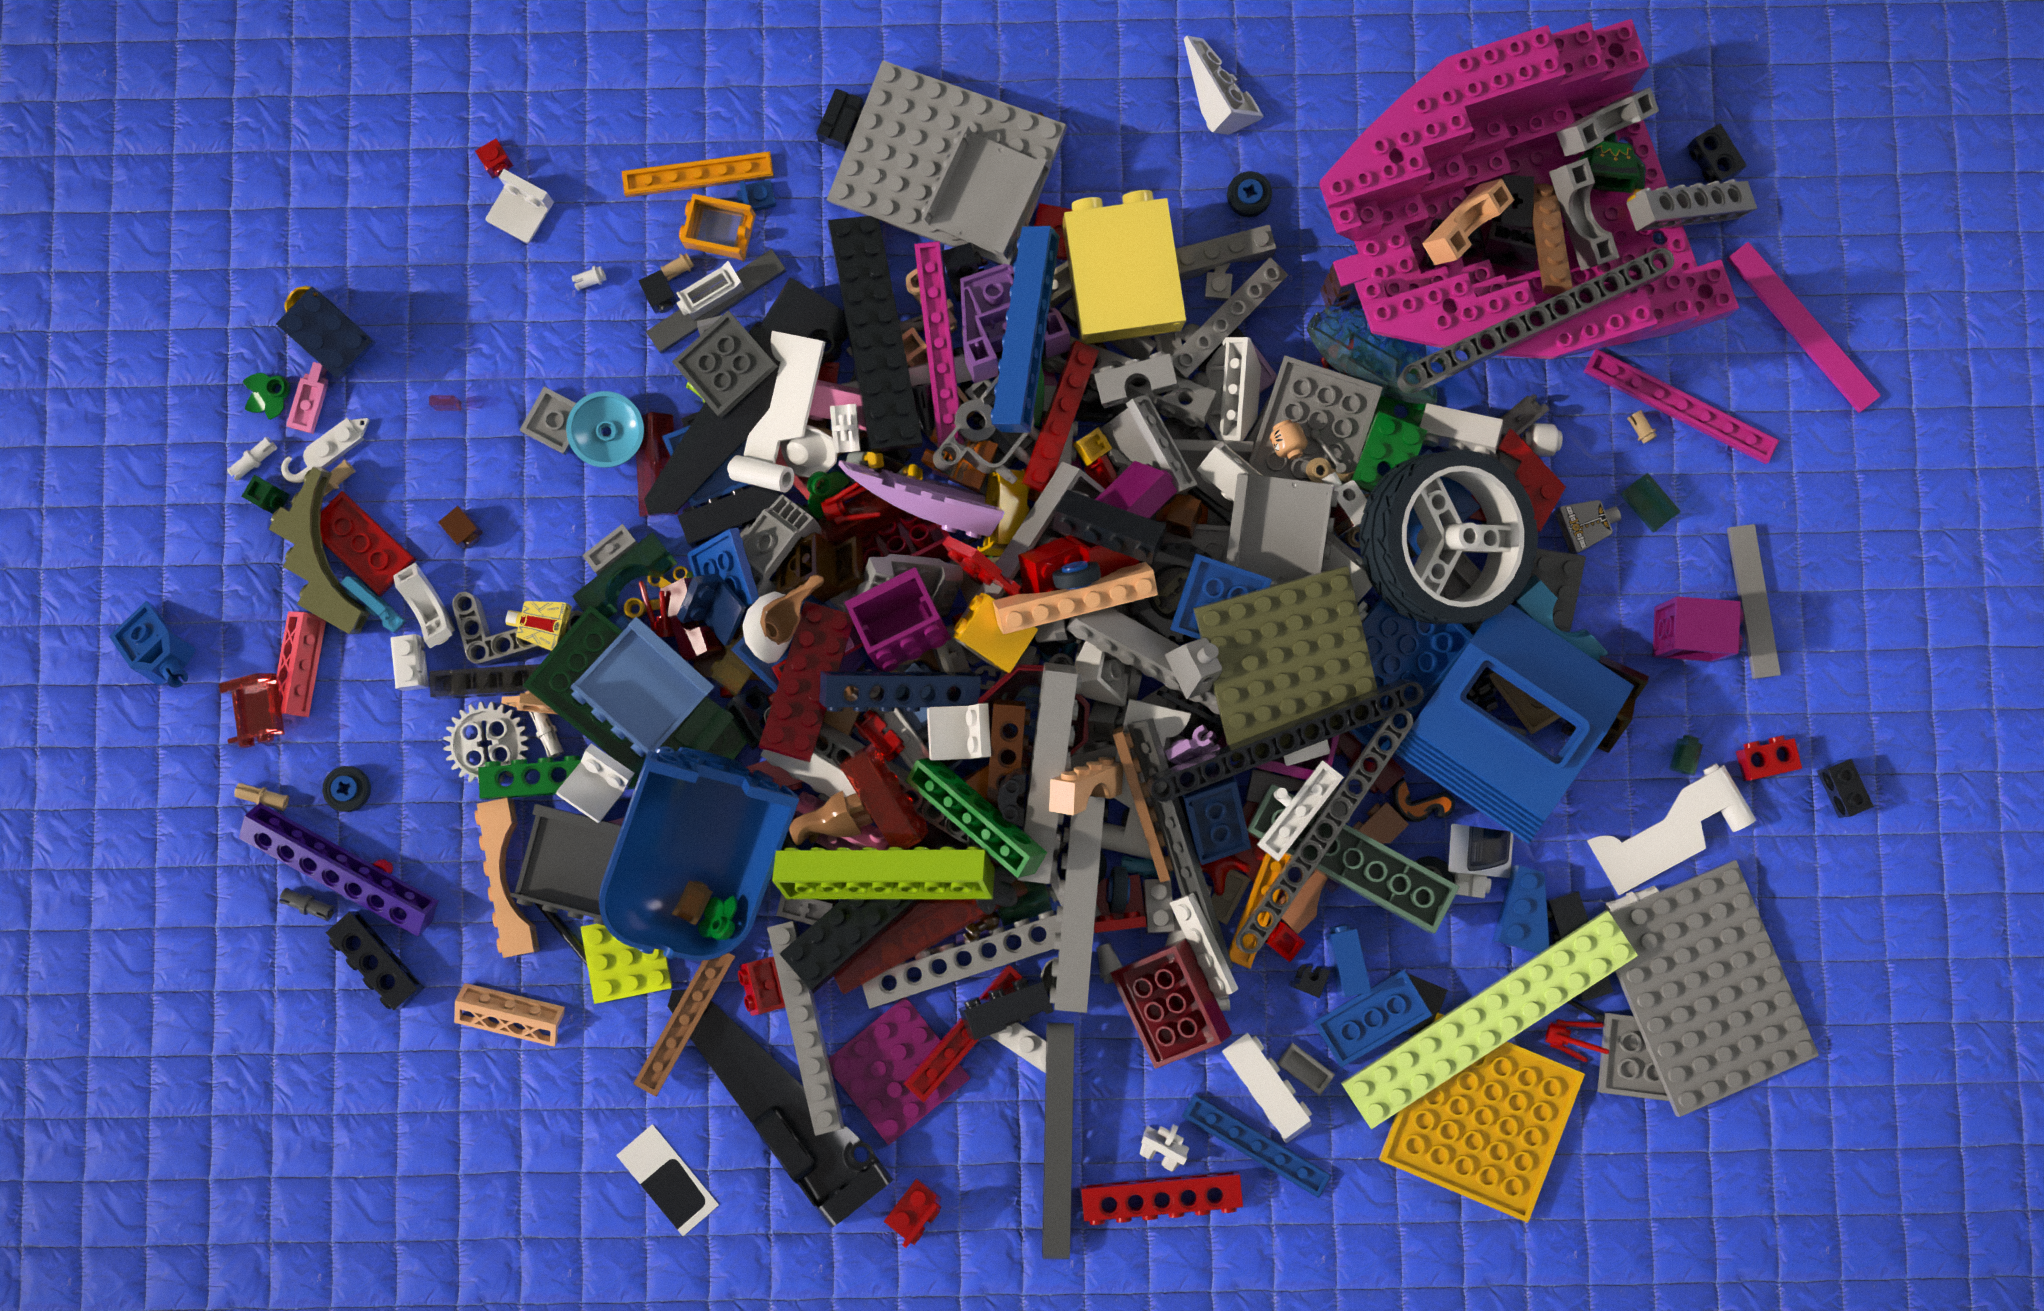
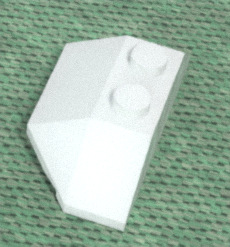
(1236, 379)

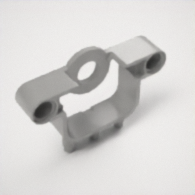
(958, 451)

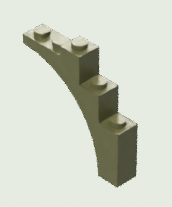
(307, 558)

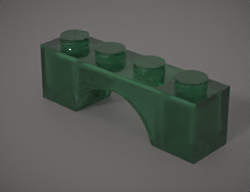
(644, 559)

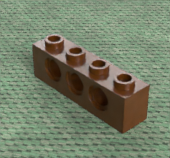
(1003, 713)

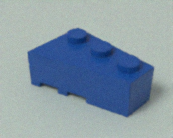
(1524, 912)

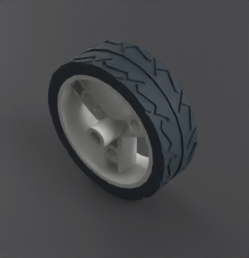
(1507, 538)

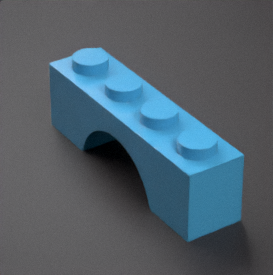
(1539, 604)

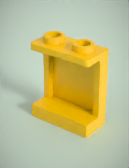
(982, 634)

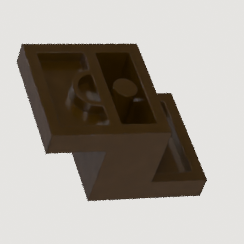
(814, 555)
(1625, 715)

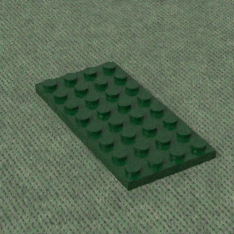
(569, 661)

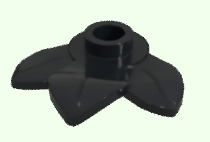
(1003, 891)

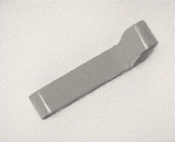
(484, 639)

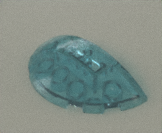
(1356, 352)

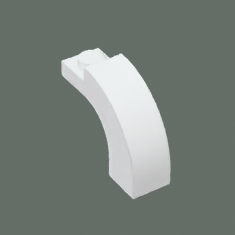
(426, 605)

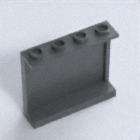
(566, 862)

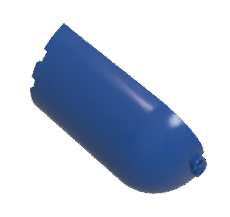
(693, 822)

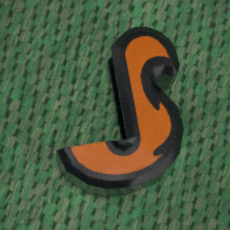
(1419, 810)

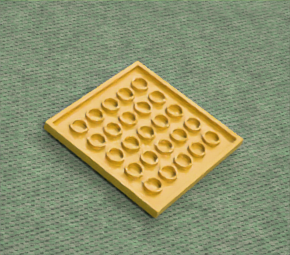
(1488, 1128)

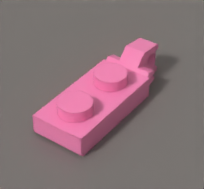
(308, 400)

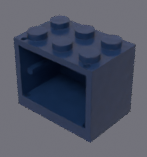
(325, 333)
(1215, 818)

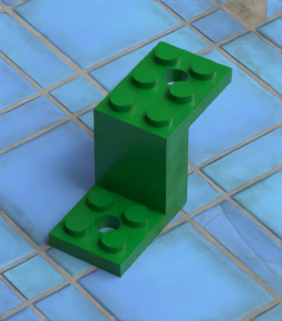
(1389, 440)

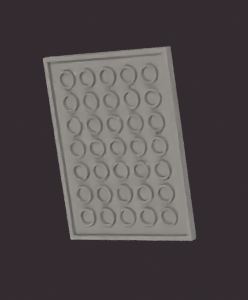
(907, 136)
(1709, 989)

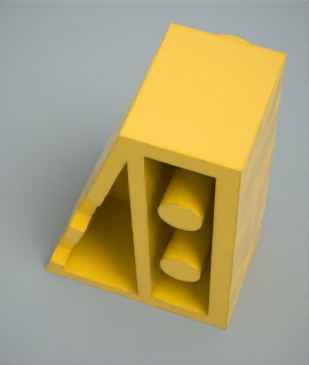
(1011, 500)

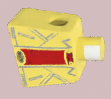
(541, 622)

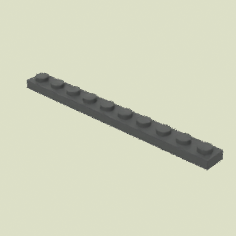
(1174, 827)

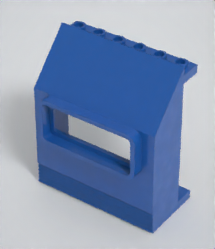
(1489, 760)

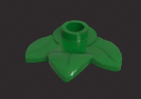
(264, 394)
(829, 486)
(718, 918)

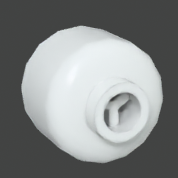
(1543, 439)

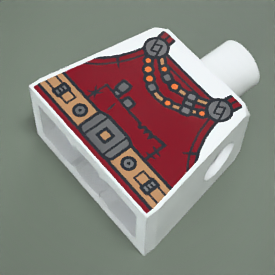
(1349, 505)

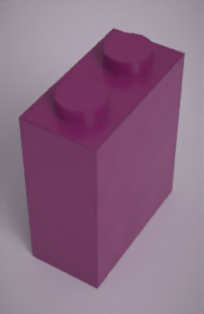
(1139, 490)

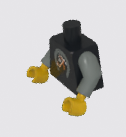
(881, 460)

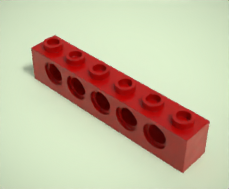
(1227, 1182)

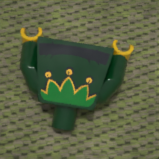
(1616, 166)

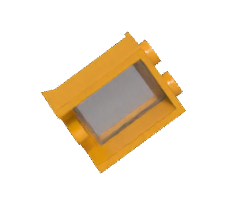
(717, 226)

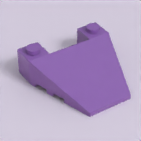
(984, 309)

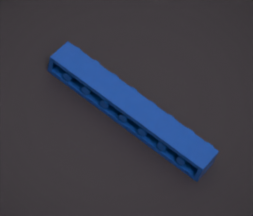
(1025, 329)

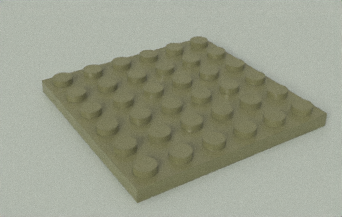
(1287, 654)

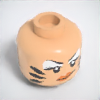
(1288, 439)

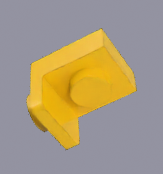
(1092, 446)

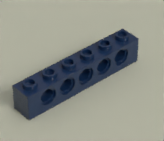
(835, 682)

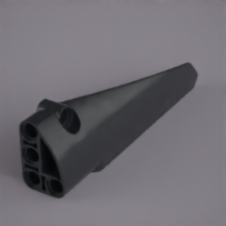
(715, 439)
(780, 1114)

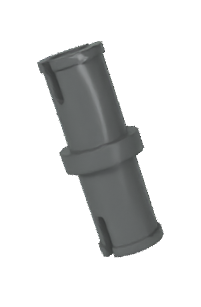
(306, 904)

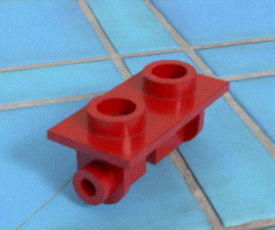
(871, 729)

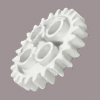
(462, 746)

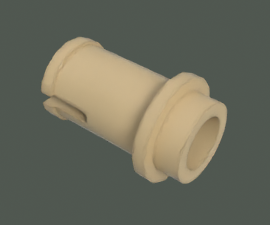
(677, 266)
(1642, 427)

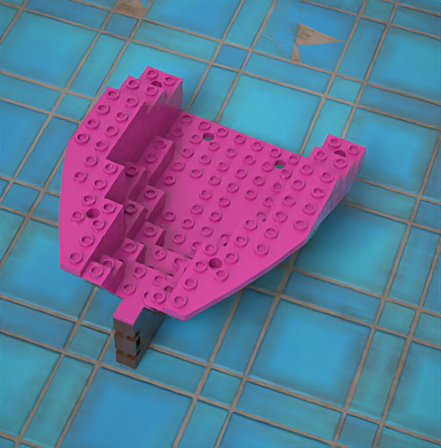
(1470, 125)

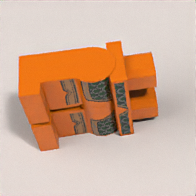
(963, 472)

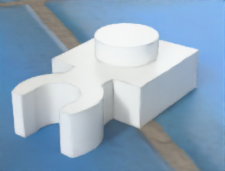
(1218, 284)

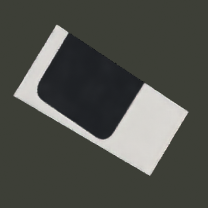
(667, 1180)

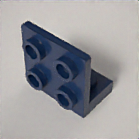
(715, 603)

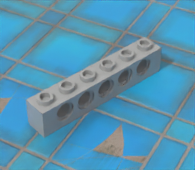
(1691, 204)
(1227, 318)

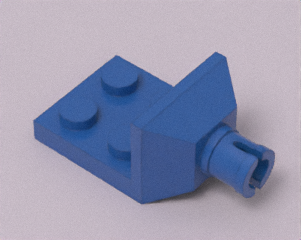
(152, 647)

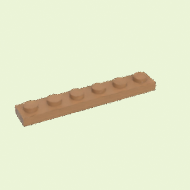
(1550, 241)
(1140, 794)
(682, 1023)

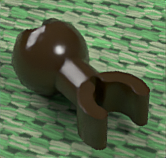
(989, 923)

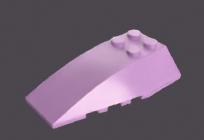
(931, 500)

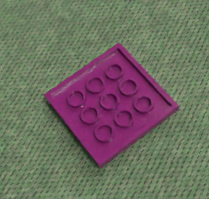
(880, 1062)

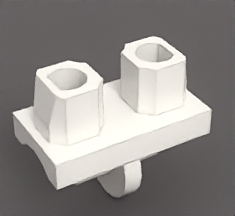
(845, 428)
(1166, 1143)

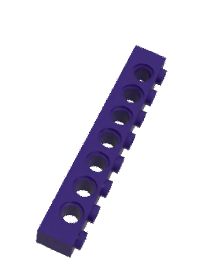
(338, 869)

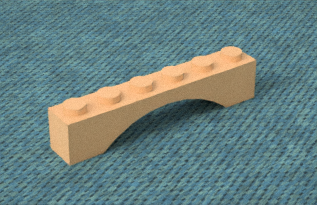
(1035, 609)
(497, 825)

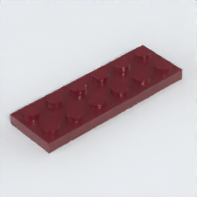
(796, 710)

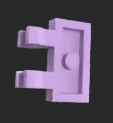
(1186, 749)

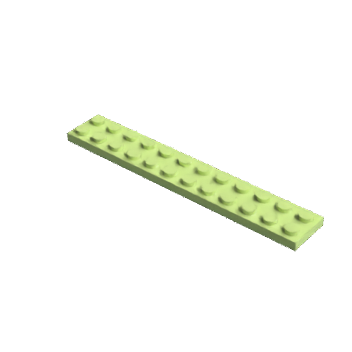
(1489, 1019)

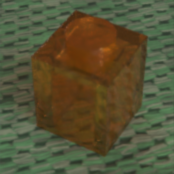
(692, 901)

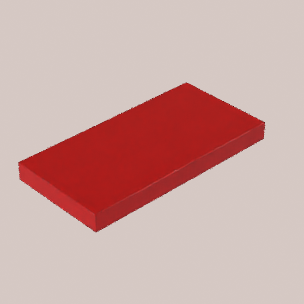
(362, 543)

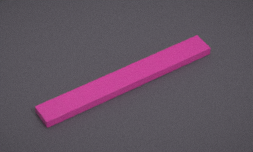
(1803, 327)
(938, 338)
(1681, 406)

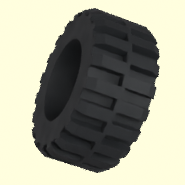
(1145, 610)

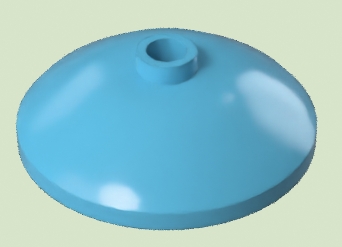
(603, 411)

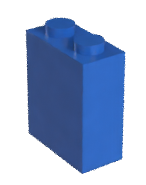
(1347, 961)

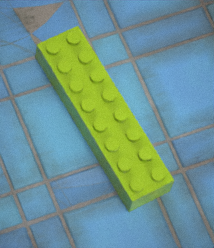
(884, 873)

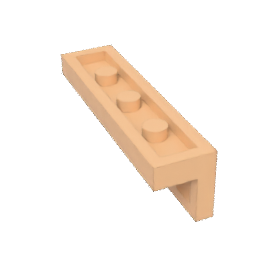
(508, 1010)

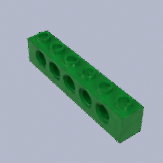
(490, 775)
(976, 817)

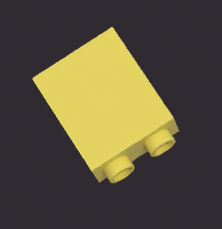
(1123, 268)

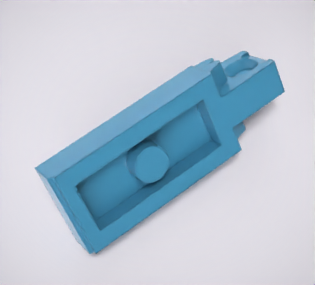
(374, 603)

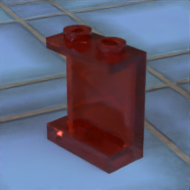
(255, 708)

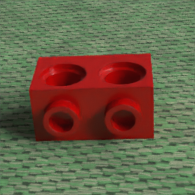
(1769, 761)

